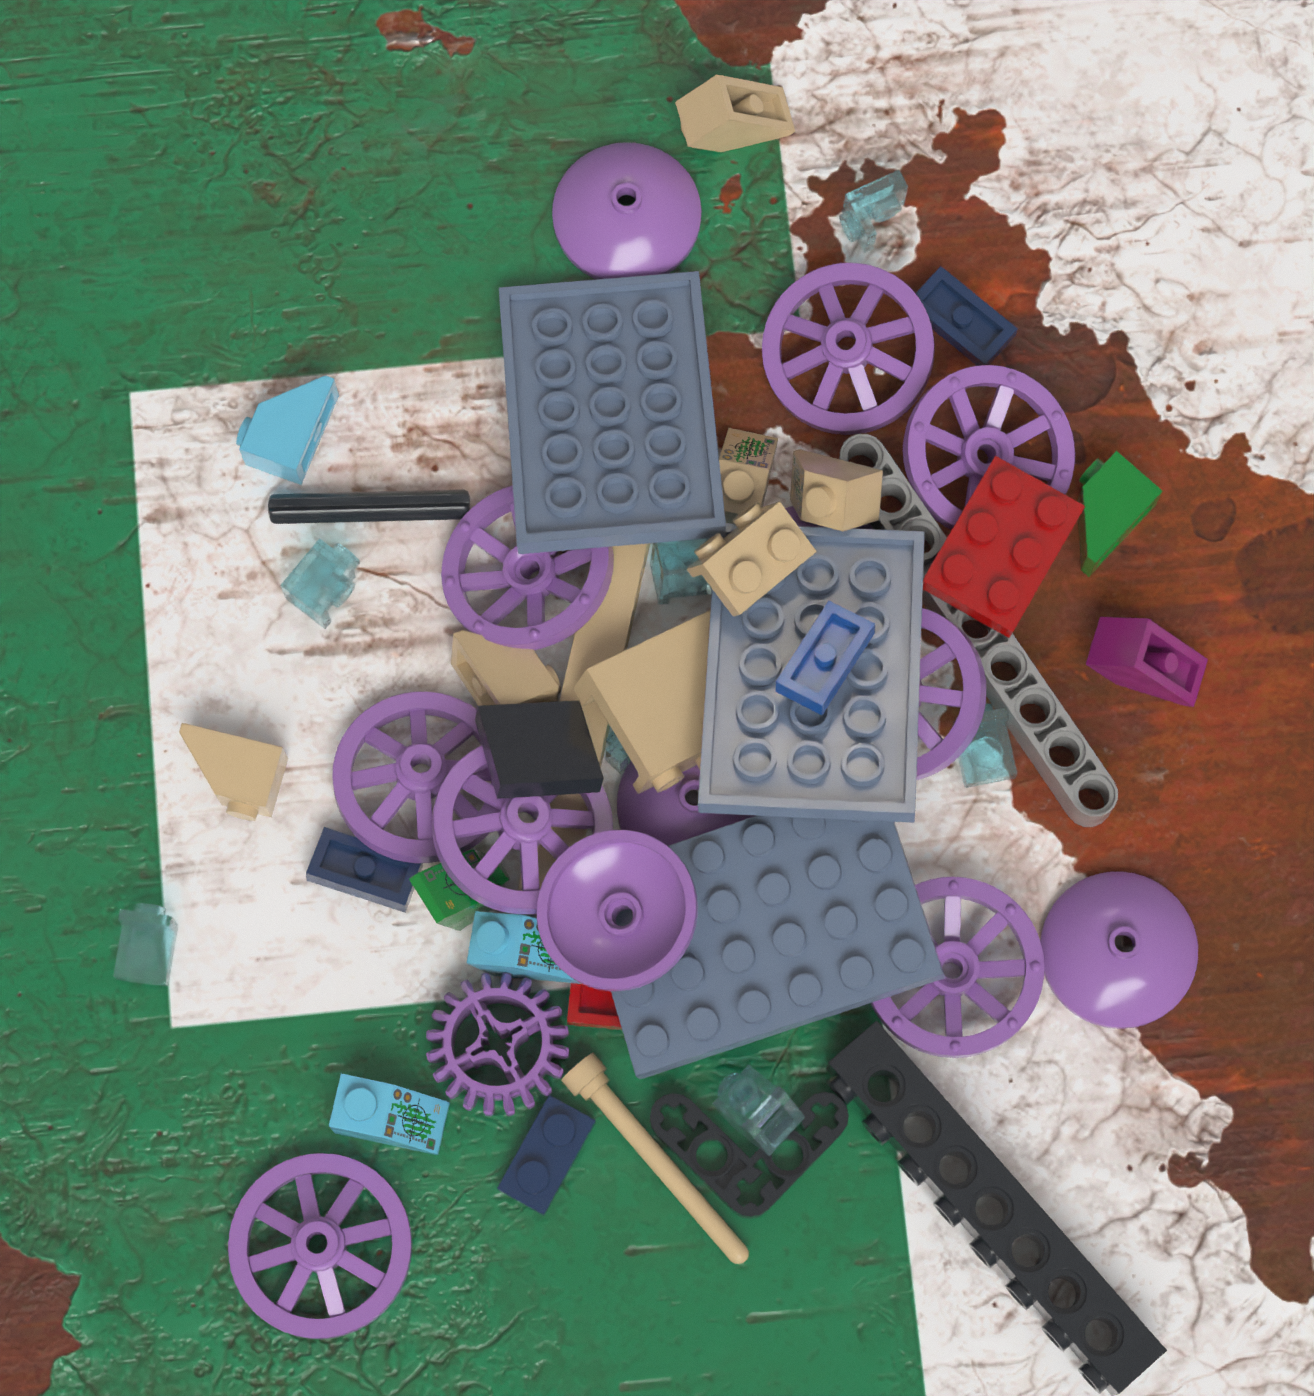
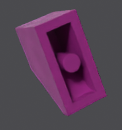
(1146, 659)

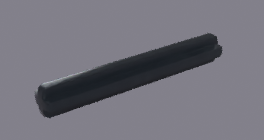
(368, 506)

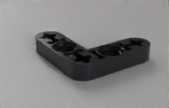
(739, 1165)

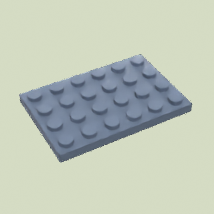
(610, 413)
(861, 754)
(786, 933)

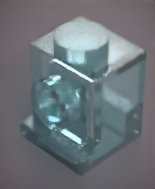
(670, 573)
(321, 581)
(749, 1101)

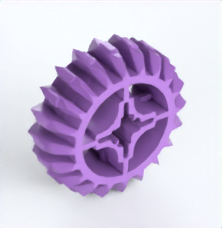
(519, 1032)

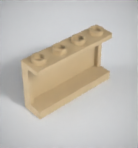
(655, 701)

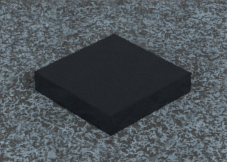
(538, 749)

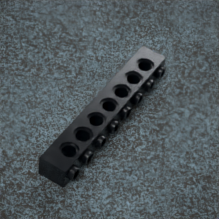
(1132, 1343)

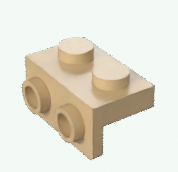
(752, 556)

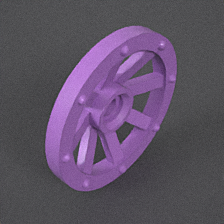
(851, 360)
(988, 438)
(516, 575)
(970, 700)
(410, 784)
(512, 834)
(966, 958)
(252, 1207)

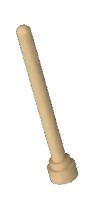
(590, 1082)

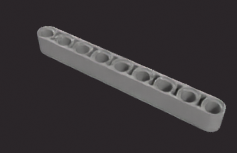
(1027, 687)

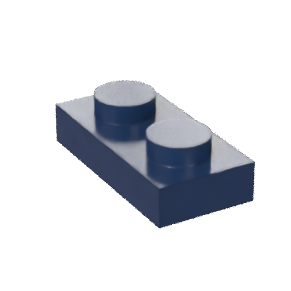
(965, 318)
(357, 870)
(546, 1155)

